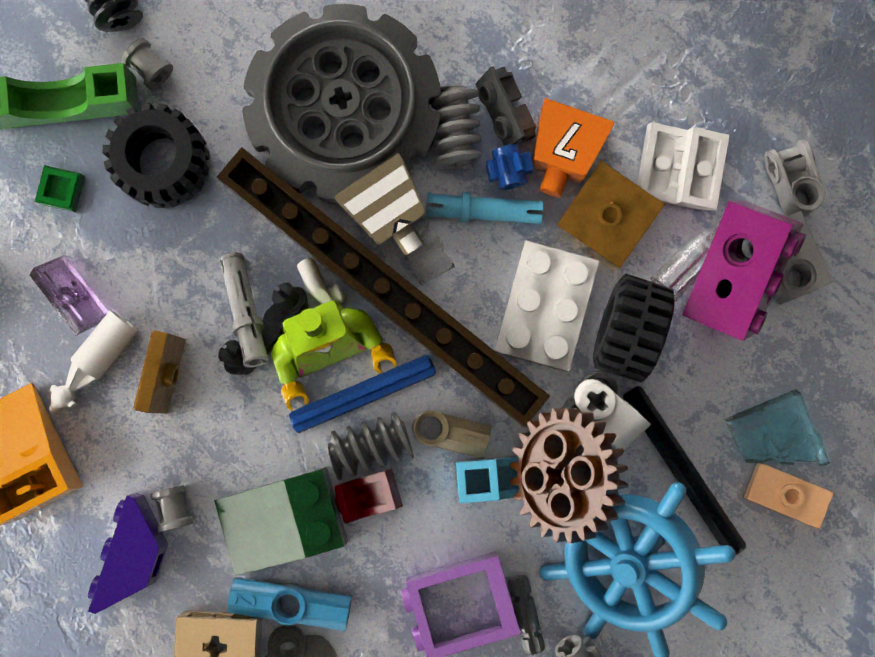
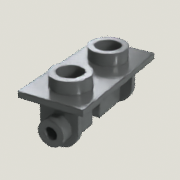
(497, 92)

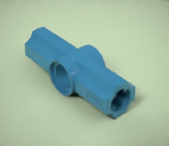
(264, 601)

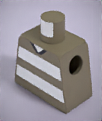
(385, 204)

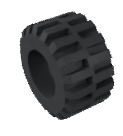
(135, 134)
(634, 328)

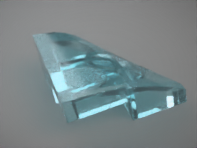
(778, 432)

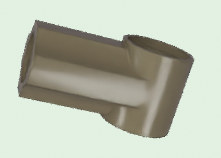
(455, 434)

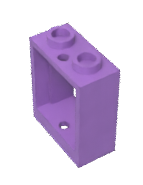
(413, 602)

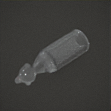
(684, 266)

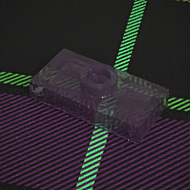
(69, 294)

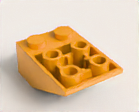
(32, 457)

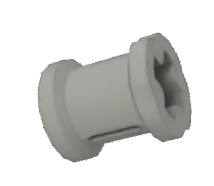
(147, 63)
(171, 508)

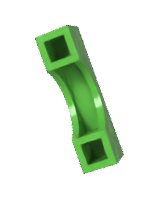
(90, 95)

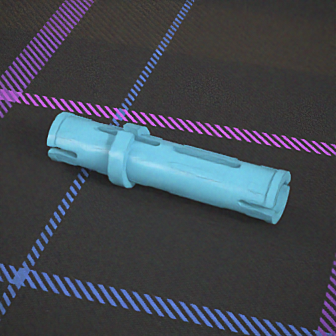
(484, 208)

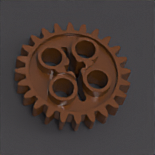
(556, 472)

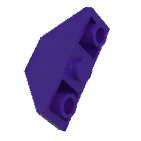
(131, 556)

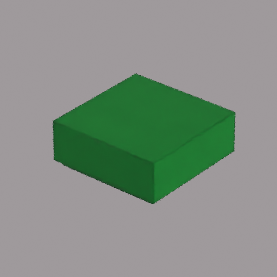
(59, 188)

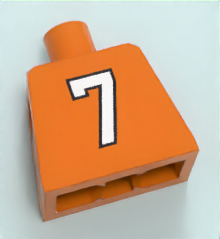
(567, 144)

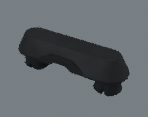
(287, 303)

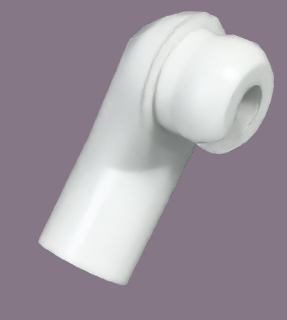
(315, 285)

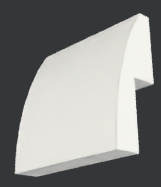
(683, 165)

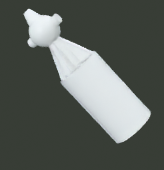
(93, 358)

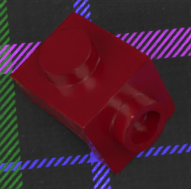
(367, 496)

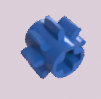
(509, 167)

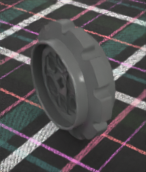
(296, 62)

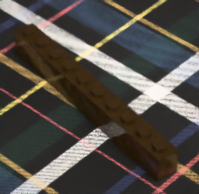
(383, 287)

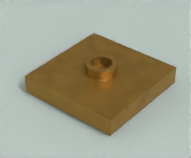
(610, 214)
(159, 373)

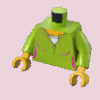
(322, 339)

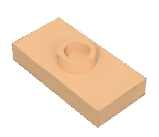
(788, 495)

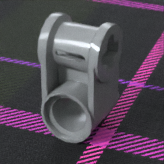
(793, 171)

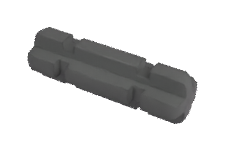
(526, 615)

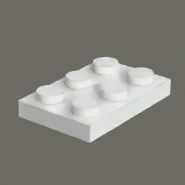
(546, 306)

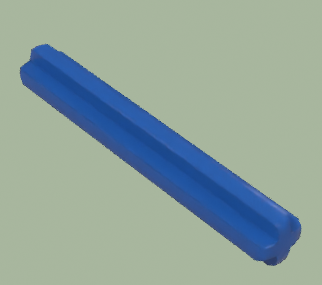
(362, 394)

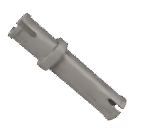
(246, 324)

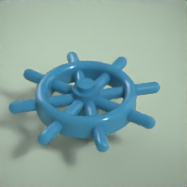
(636, 564)

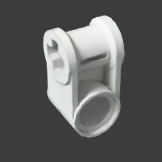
(618, 414)

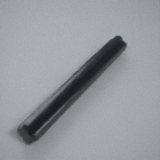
(685, 471)

